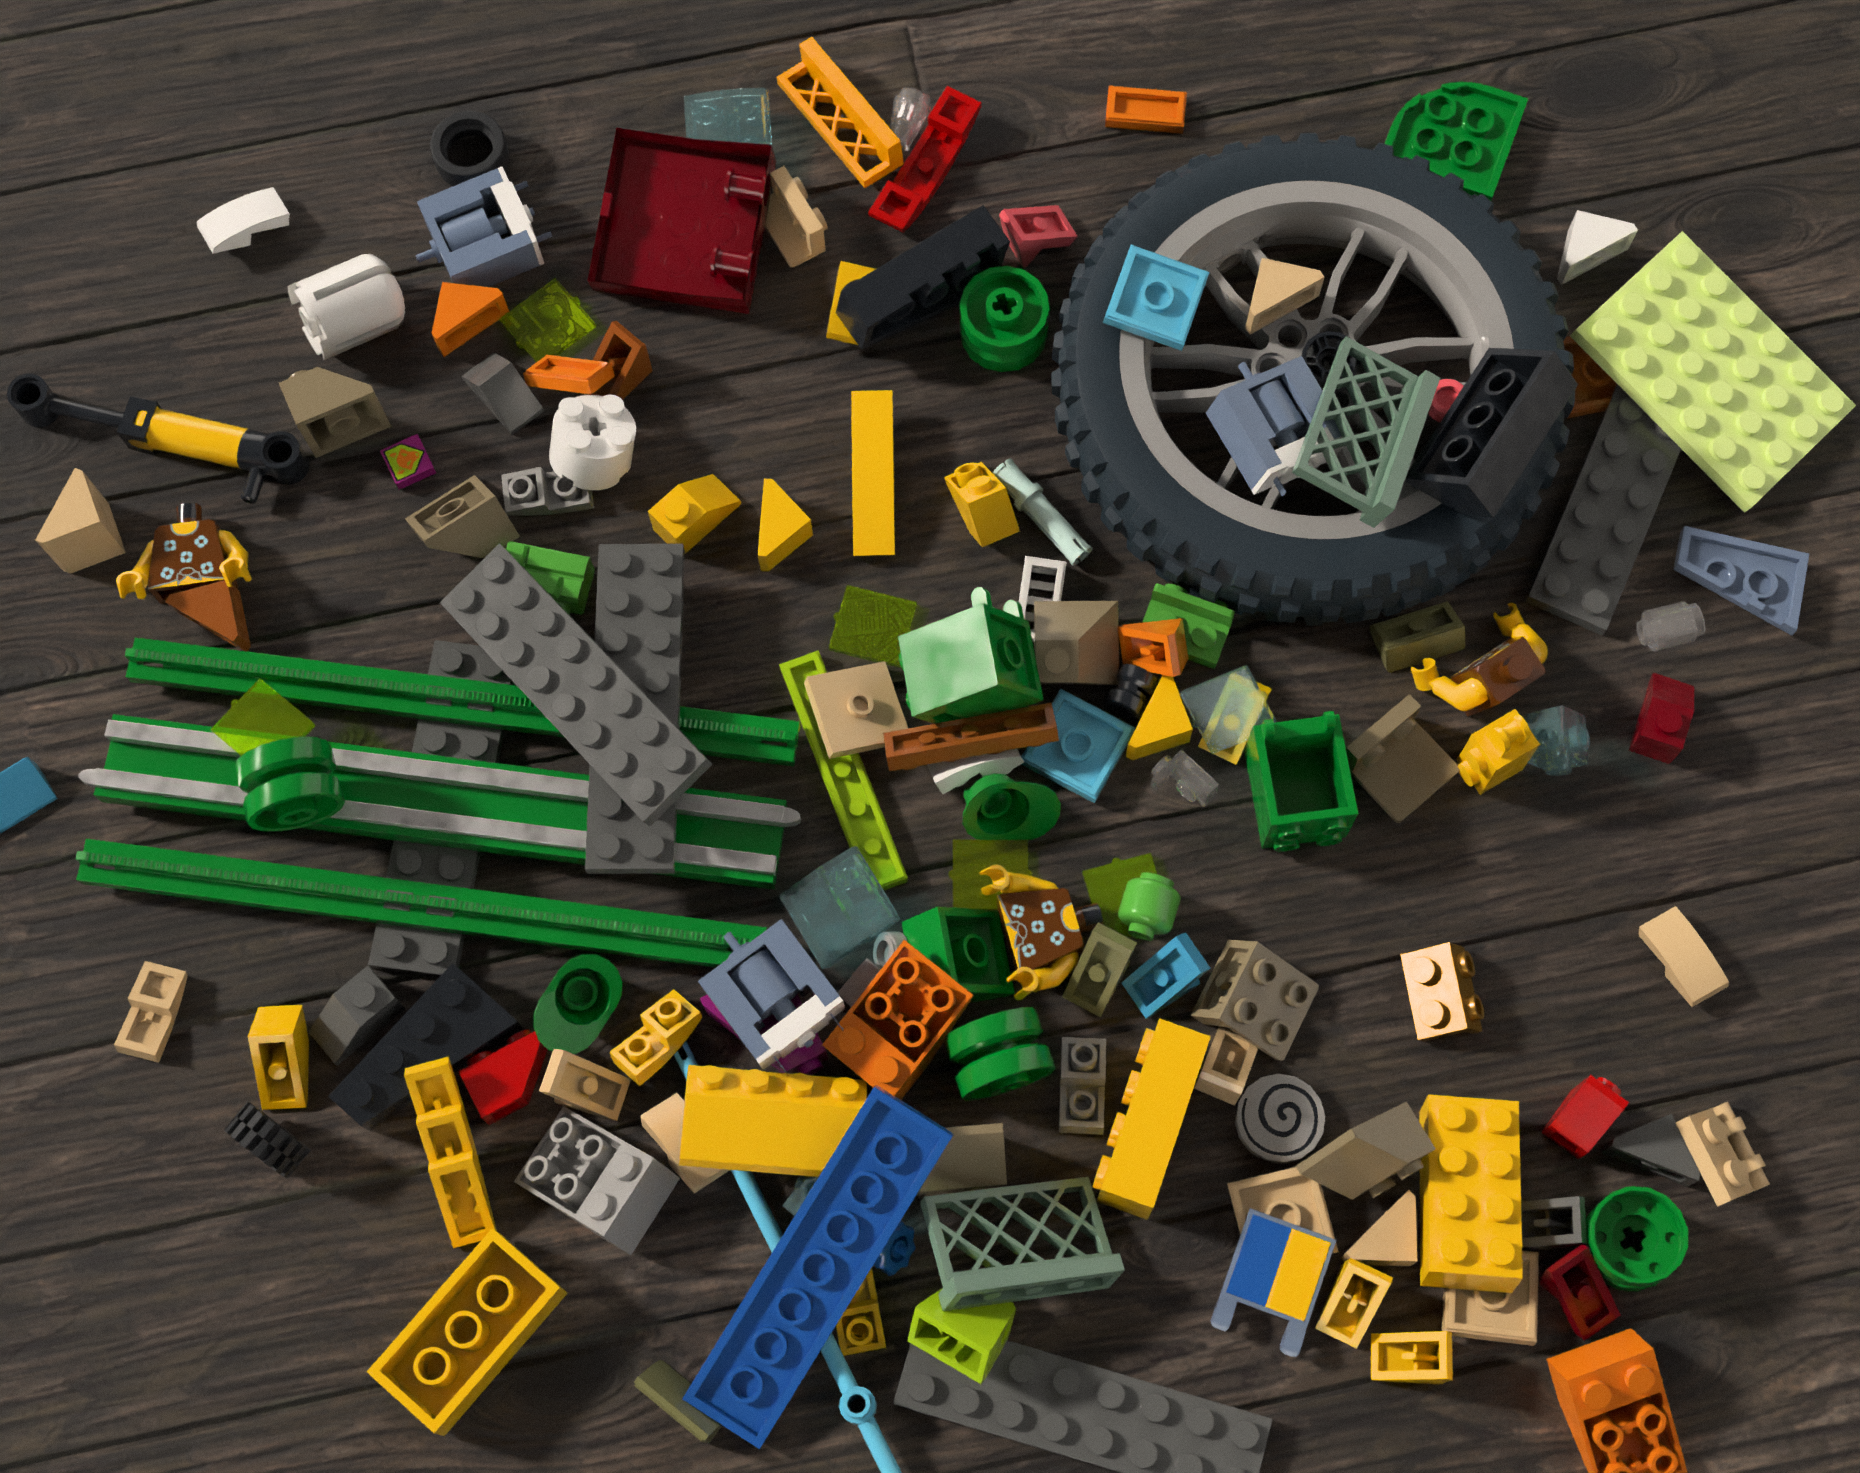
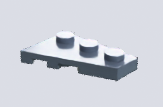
(1747, 573)

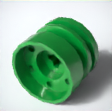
(1653, 1221)

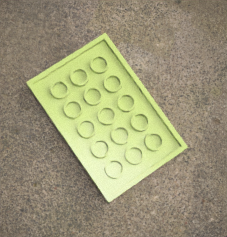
(1713, 371)

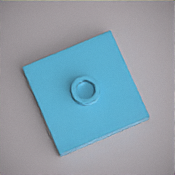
(1156, 297)
(1086, 747)

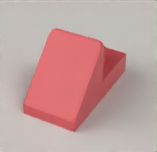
(1035, 229)

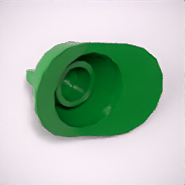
(1009, 809)
(577, 1003)

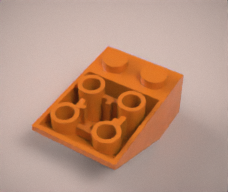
(899, 1021)
(1617, 1406)

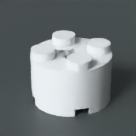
(592, 441)

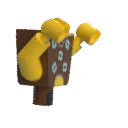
(186, 558)
(1493, 675)
(1039, 927)

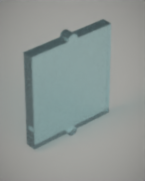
(1227, 708)

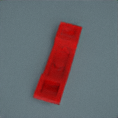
(928, 162)

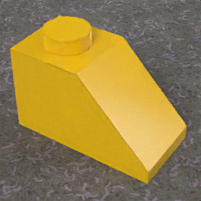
(692, 510)
(280, 1056)

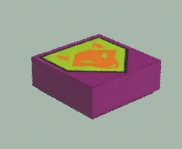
(408, 461)

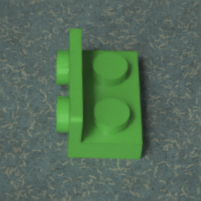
(1204, 622)

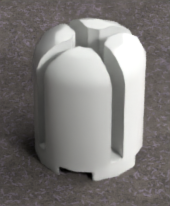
(348, 304)

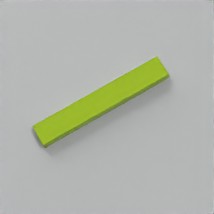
(846, 782)

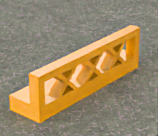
(849, 103)

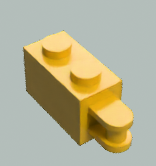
(1497, 752)

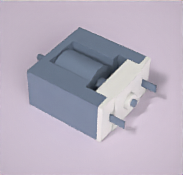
(474, 238)
(1269, 412)
(761, 982)

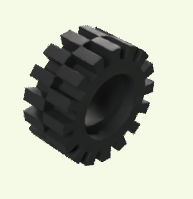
(267, 1140)

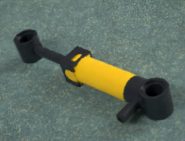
(150, 428)

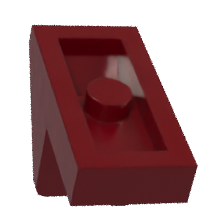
(1581, 1292)

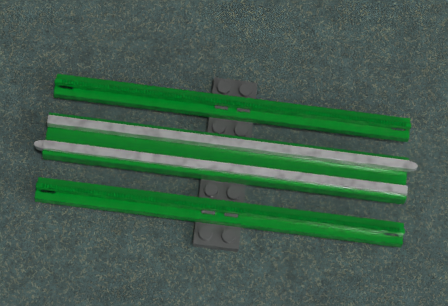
(436, 805)

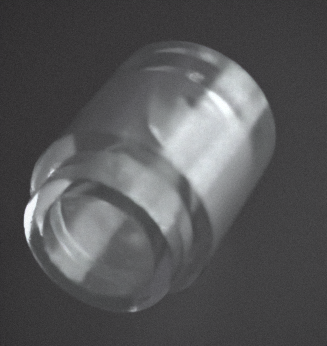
(1670, 625)

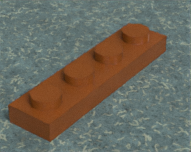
(970, 737)

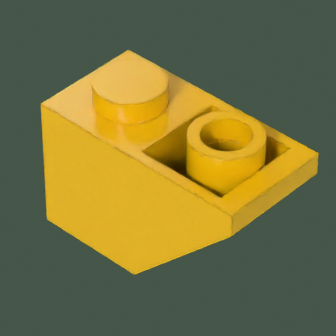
(982, 503)

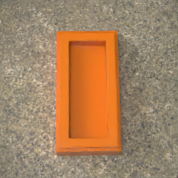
(1145, 109)
(569, 374)

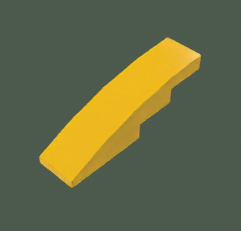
(873, 473)
(450, 1151)

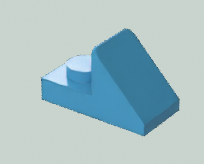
(1166, 975)

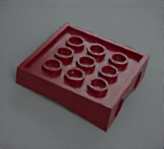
(682, 220)

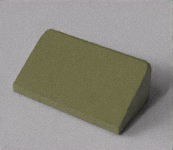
(1418, 636)
(667, 1389)

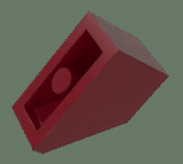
(1663, 719)

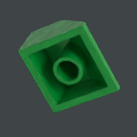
(965, 946)

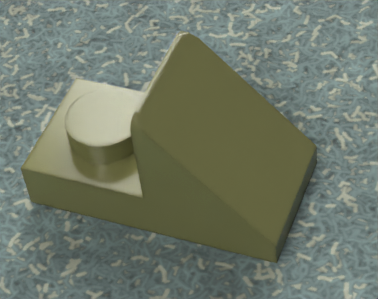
(1099, 969)

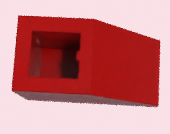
(506, 1078)
(1585, 1115)

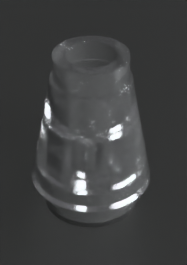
(909, 114)

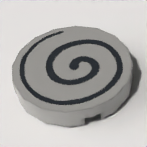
(1280, 1119)

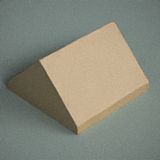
(80, 527)

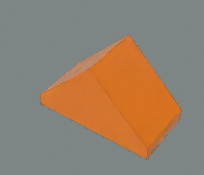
(464, 313)
(1155, 646)

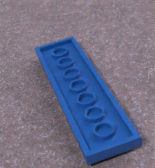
(817, 1266)

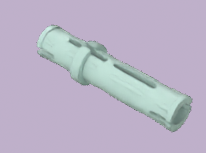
(1042, 512)

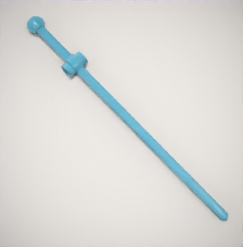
(830, 1350)

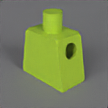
(962, 1337)

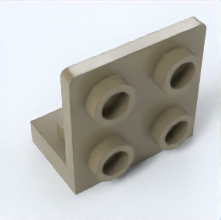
(1399, 761)
(1256, 997)

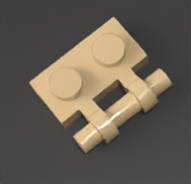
(1723, 1153)

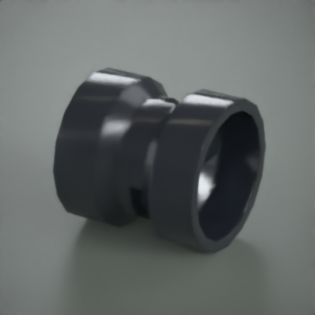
(1131, 693)

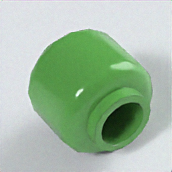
(1149, 906)

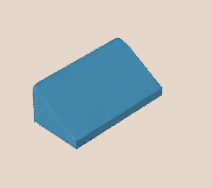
(22, 792)

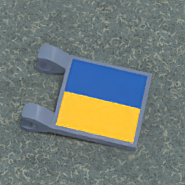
(1276, 1271)

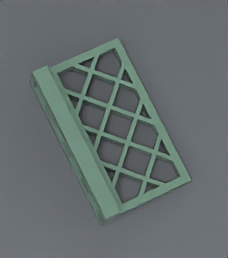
(1394, 451)
(1020, 1280)

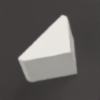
(1592, 242)

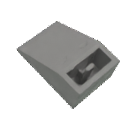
(597, 1180)

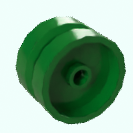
(1004, 318)
(289, 784)
(999, 1053)

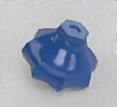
(897, 1250)

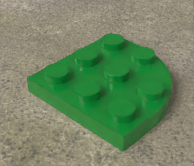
(1460, 131)

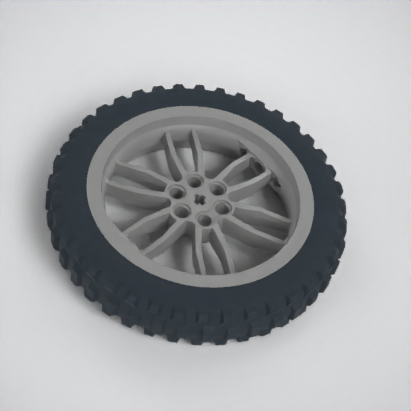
(1222, 215)

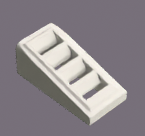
(1040, 566)

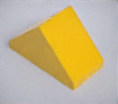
(781, 526)
(1162, 723)
(1353, 1302)
(1412, 1357)

